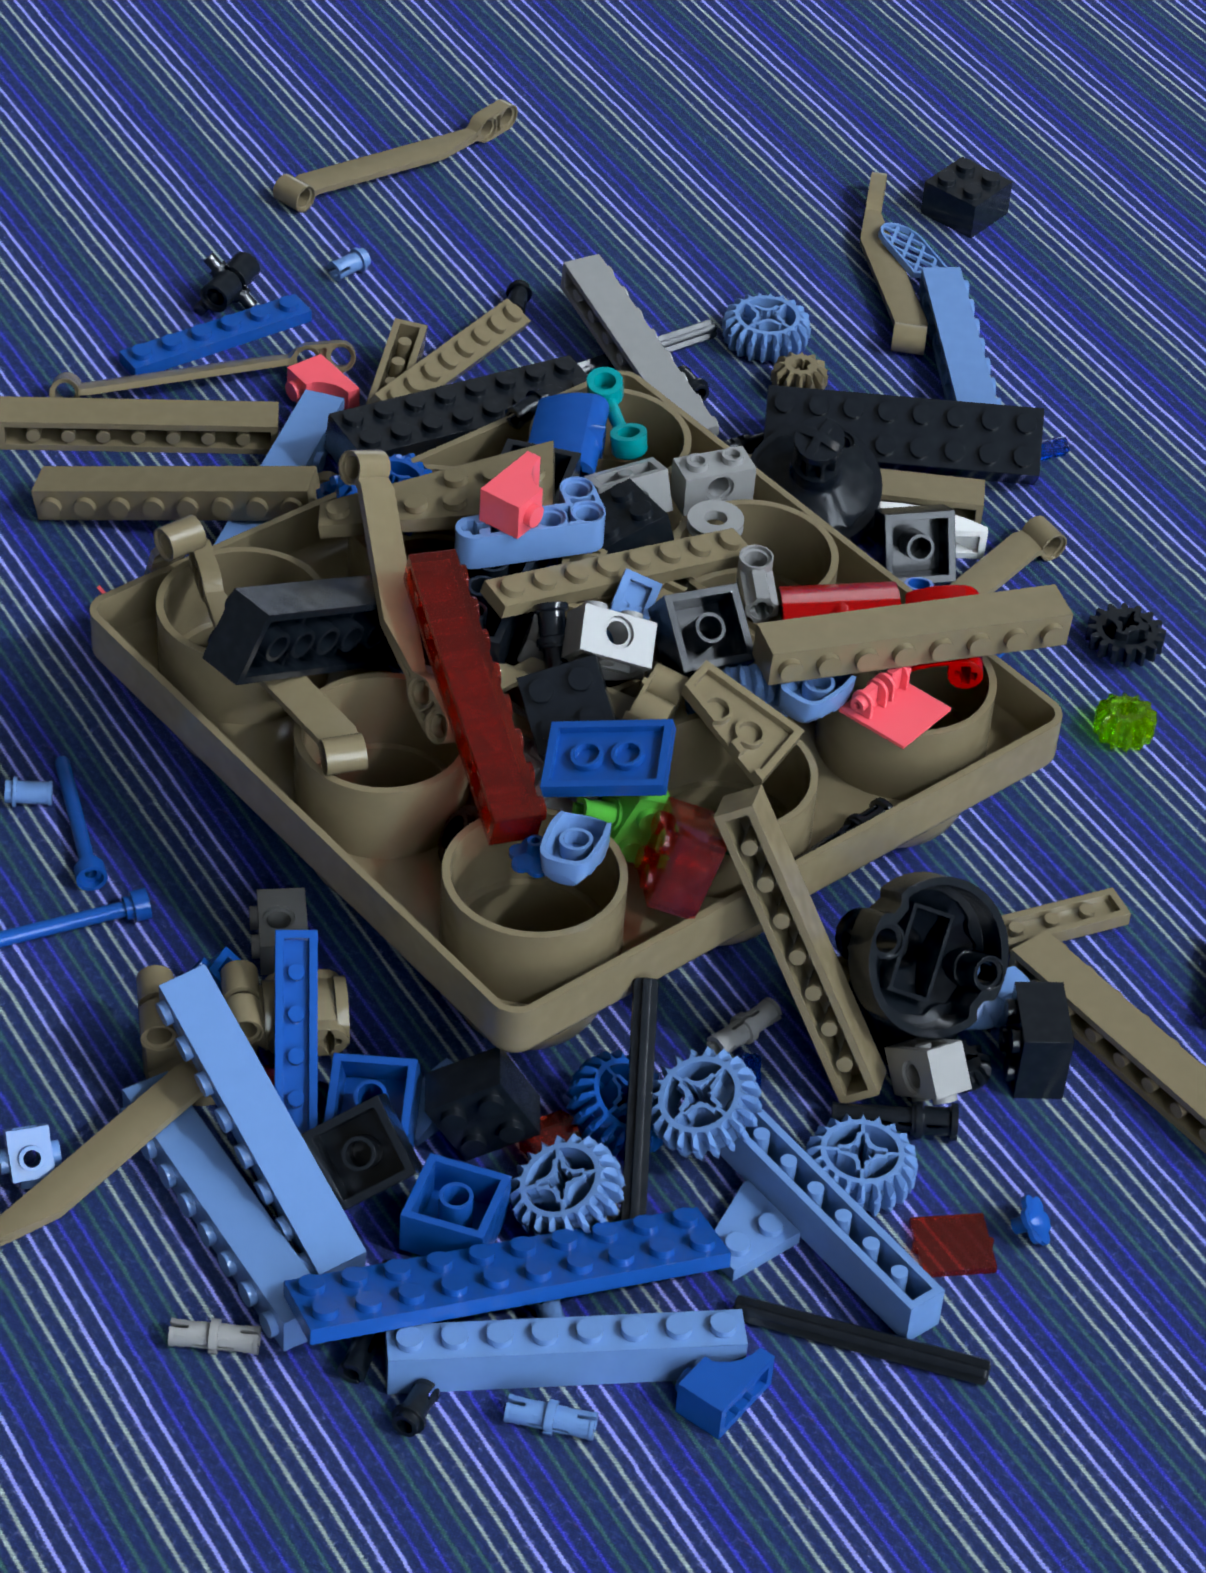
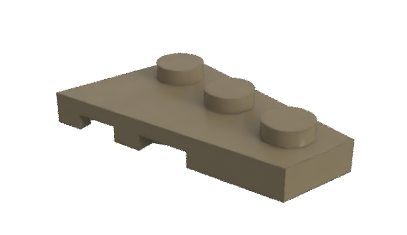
(741, 721)

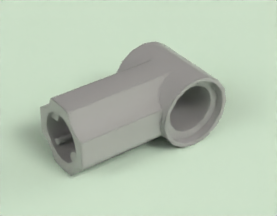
(757, 583)

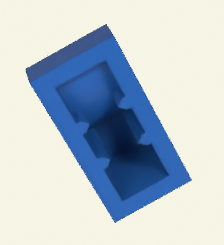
(720, 1392)

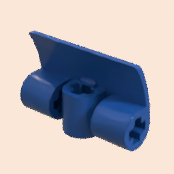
(574, 424)

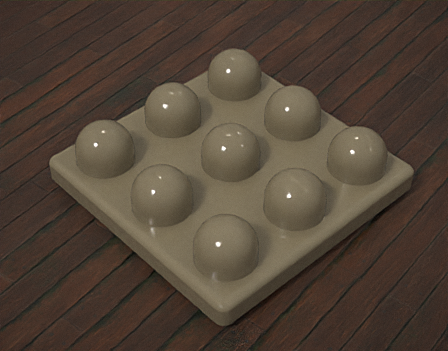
(512, 949)

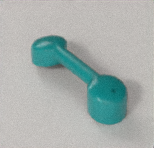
(626, 439)

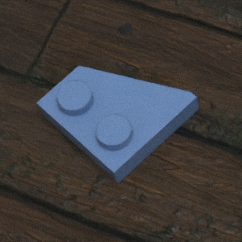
(754, 1231)

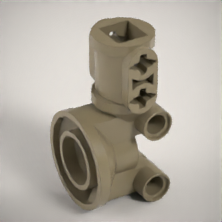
(250, 1005)

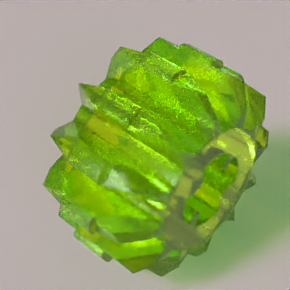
(1124, 722)

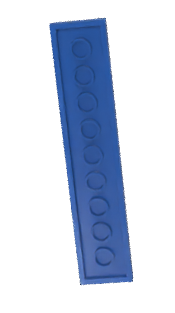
(504, 1275)

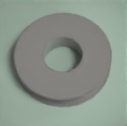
(714, 509)

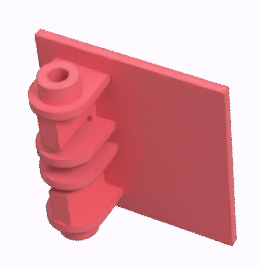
(894, 707)

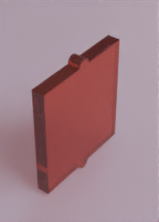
(953, 1245)

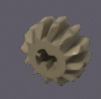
(799, 371)

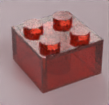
(680, 858)

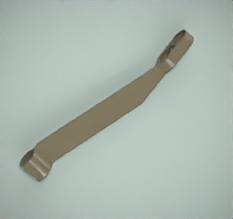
(301, 190)
(890, 277)
(201, 371)
(175, 541)
(1013, 554)
(387, 558)
(338, 740)
(102, 1154)

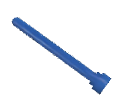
(89, 869)
(133, 906)

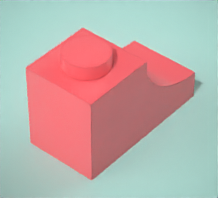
(323, 377)
(514, 497)

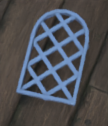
(913, 237)

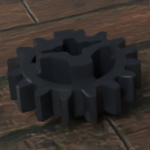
(1125, 635)

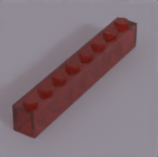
(473, 697)

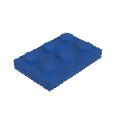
(608, 758)

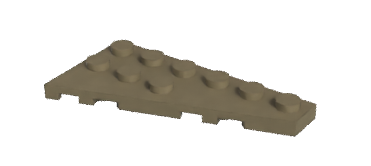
(439, 497)

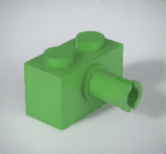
(629, 817)

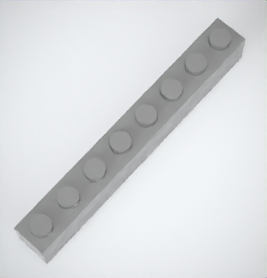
(626, 335)

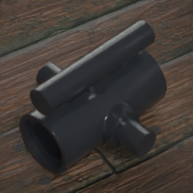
(228, 283)

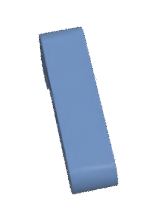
(565, 530)

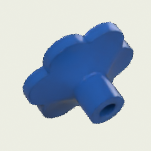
(526, 856)
(1033, 1221)

